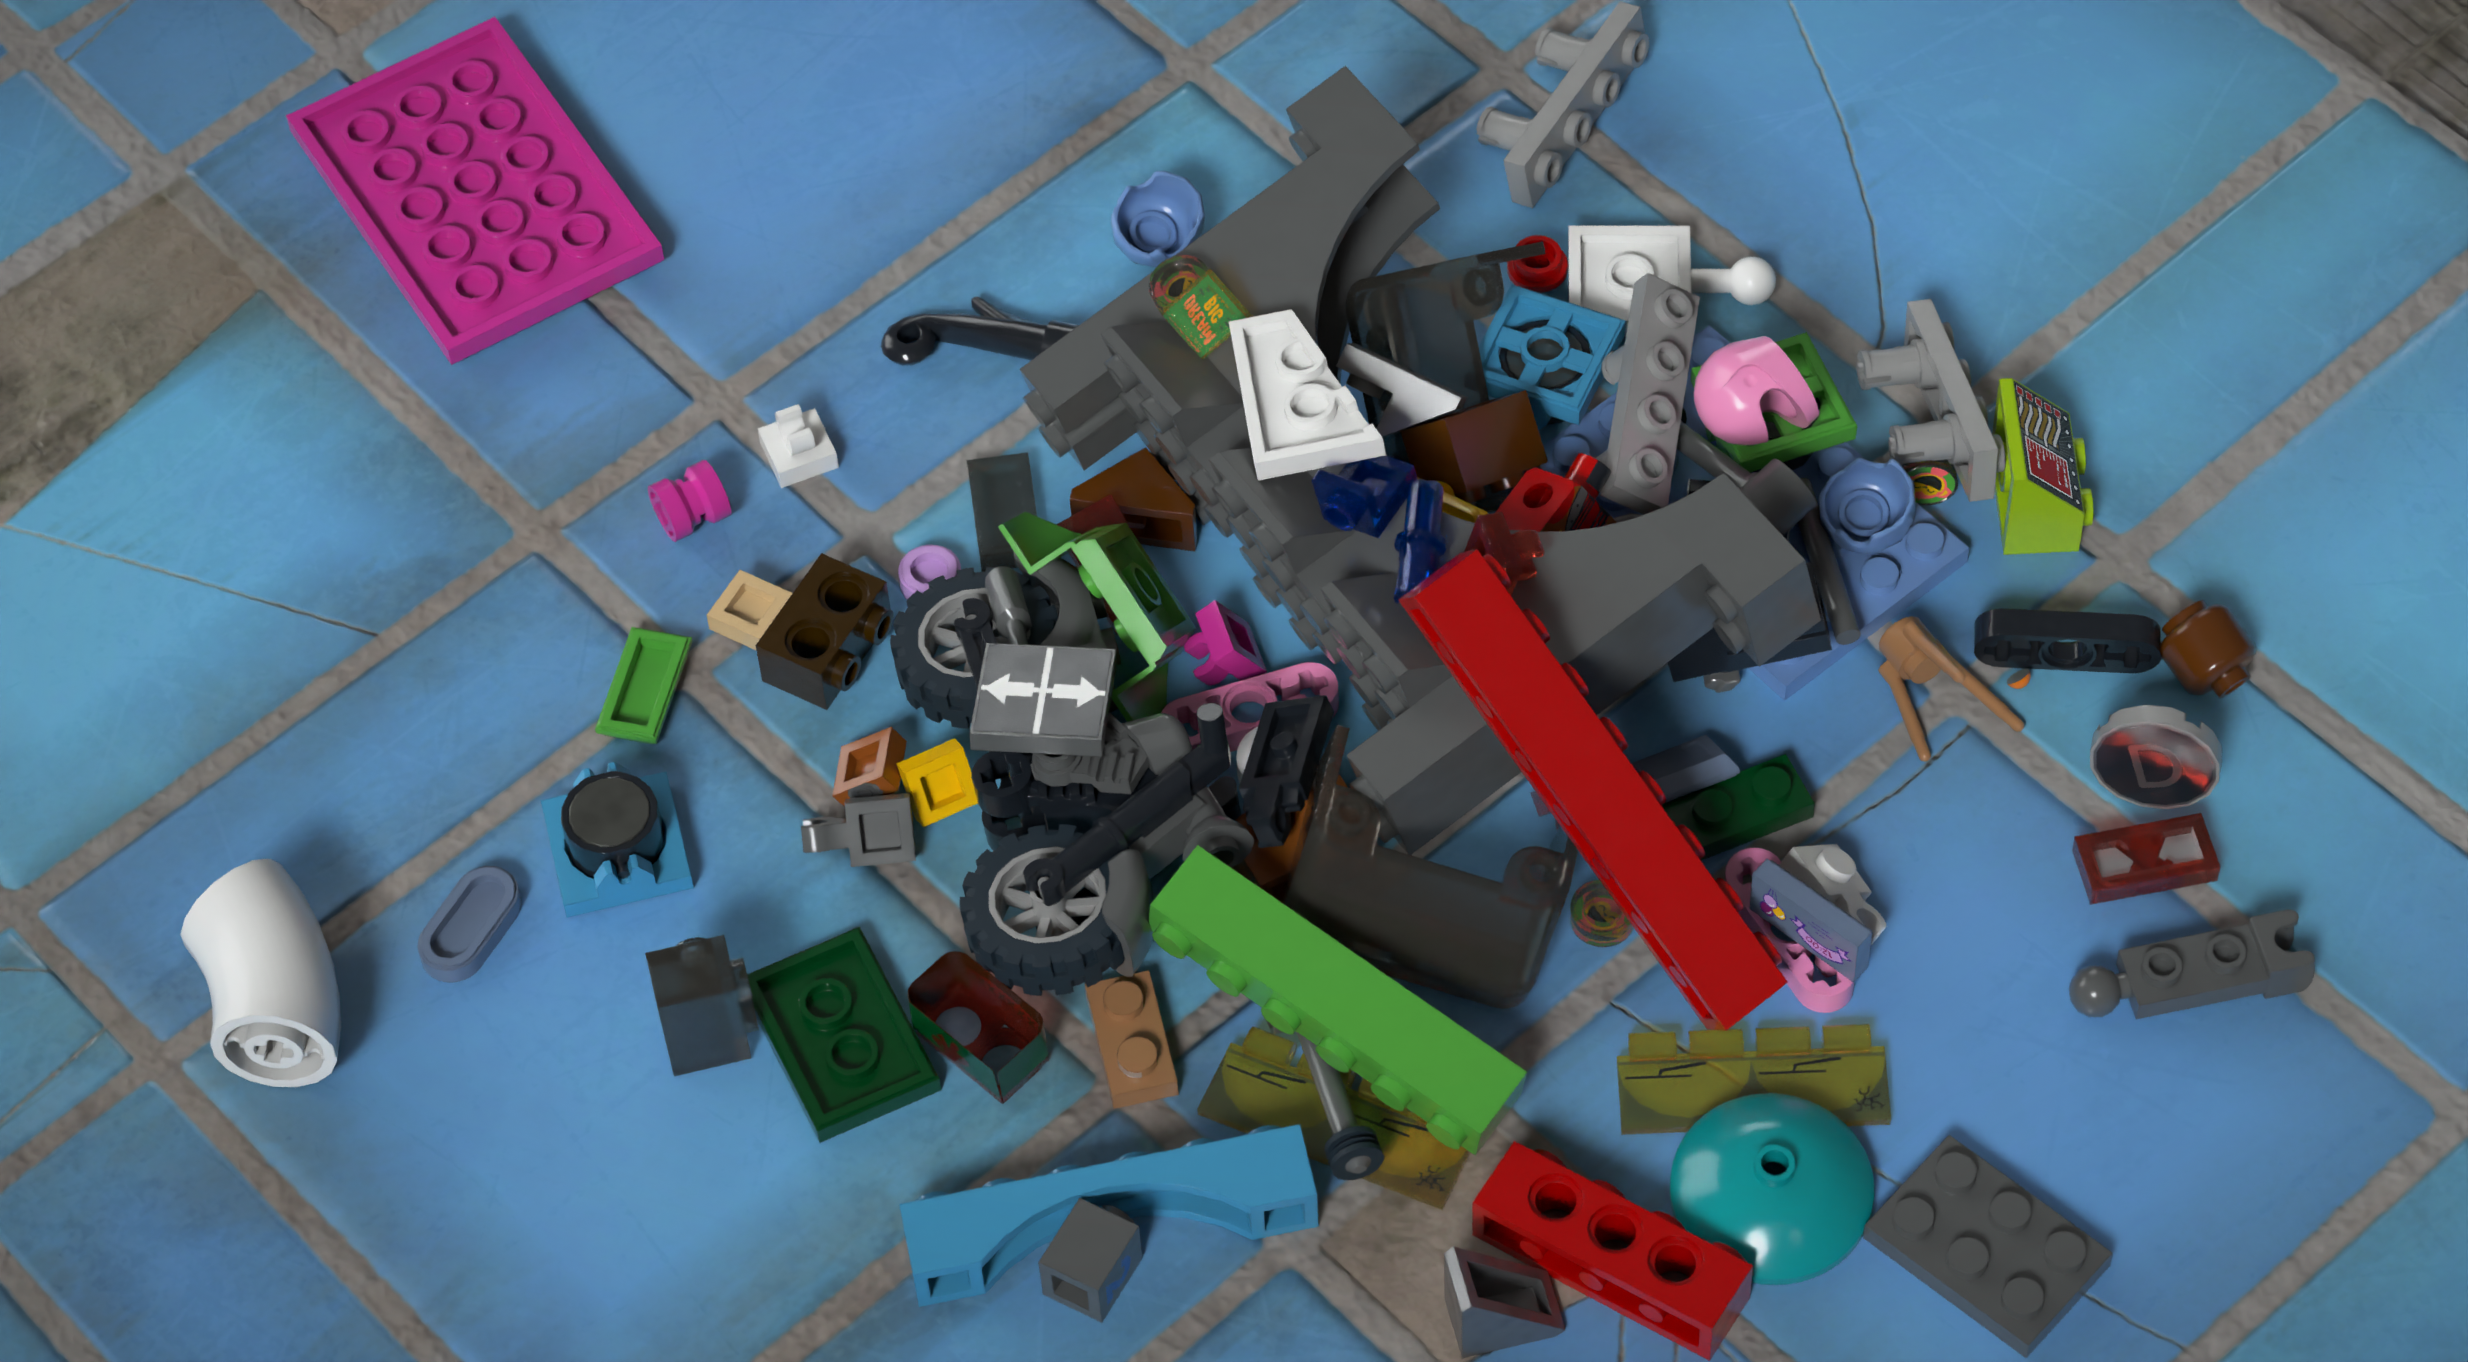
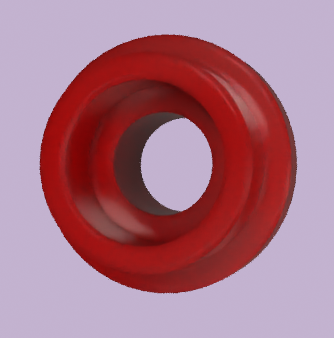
(1551, 270)

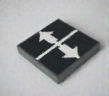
(1043, 699)

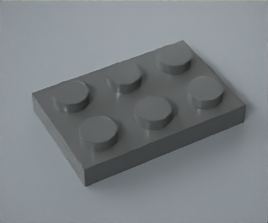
(1987, 1246)

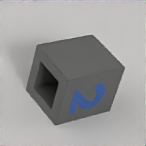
(1091, 1259)

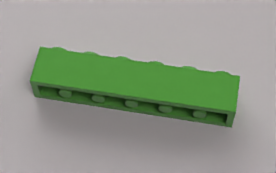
(1335, 1001)

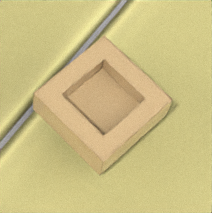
(746, 609)

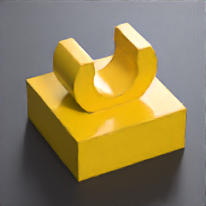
(938, 782)

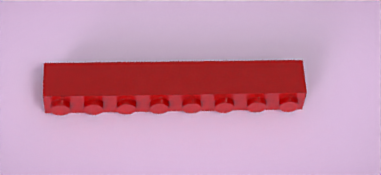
(1594, 789)

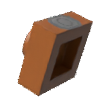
(869, 766)

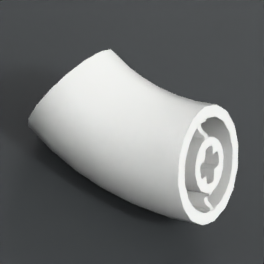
(266, 977)

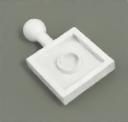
(1612, 258)

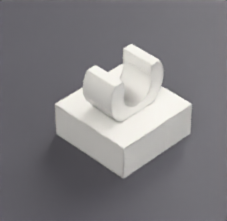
(797, 446)

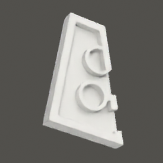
(1293, 401)

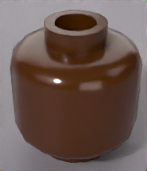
(2207, 649)

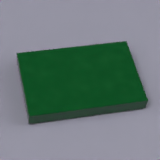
(841, 1035)

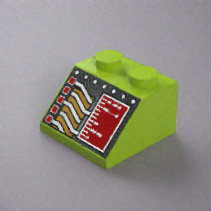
(2040, 487)

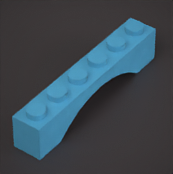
(1241, 1183)

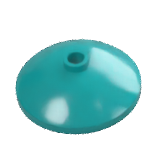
(1781, 1223)

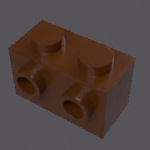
(1478, 446)

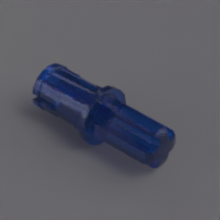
(1421, 541)

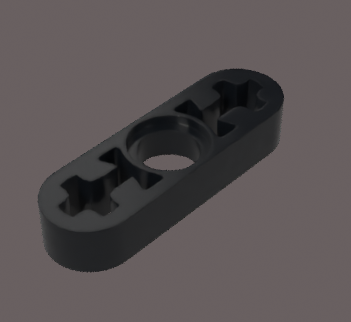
(2103, 640)

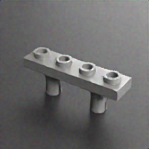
(1592, 83)
(1649, 395)
(1959, 417)

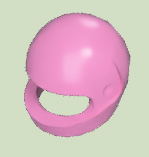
(1745, 382)

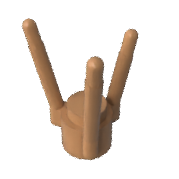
(1919, 657)

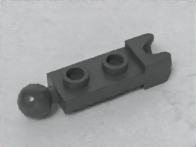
(2199, 970)

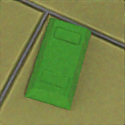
(643, 685)

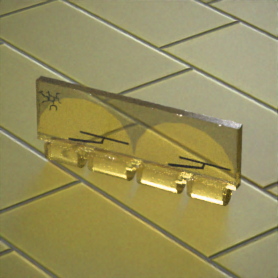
(1261, 1088)
(1674, 1090)

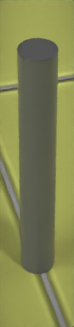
(1828, 576)

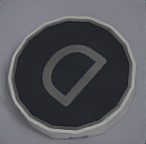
(2156, 757)

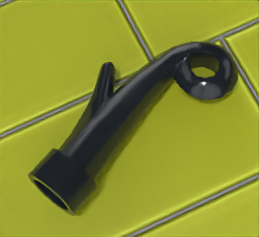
(990, 331)

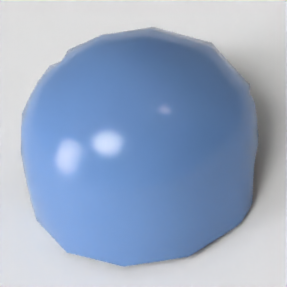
(1157, 218)
(1868, 505)

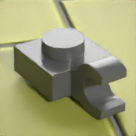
(874, 831)

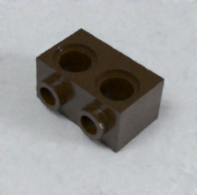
(815, 626)

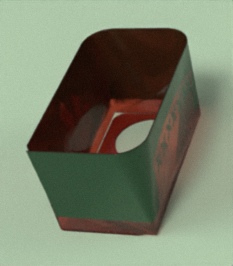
(962, 982)

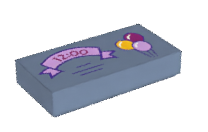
(1810, 919)

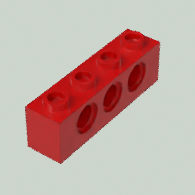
(1627, 1280)

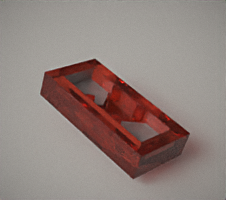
(2146, 858)

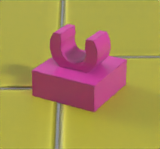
(1229, 644)

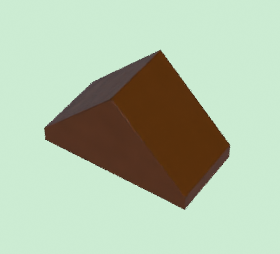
(1147, 499)

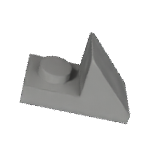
(1414, 395)

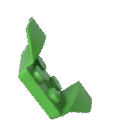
(1125, 576)

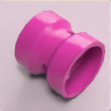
(682, 504)

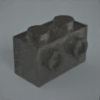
(702, 1004)

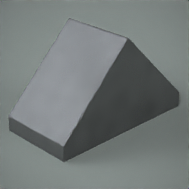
(1497, 1302)

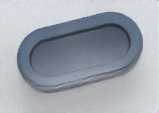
(469, 924)

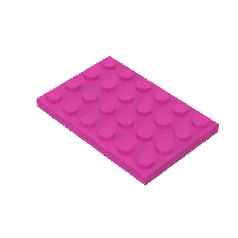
(474, 189)

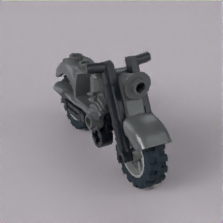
(1082, 817)

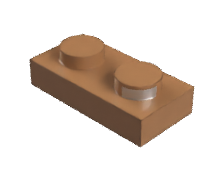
(1131, 1040)

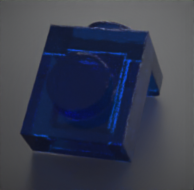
(1364, 493)

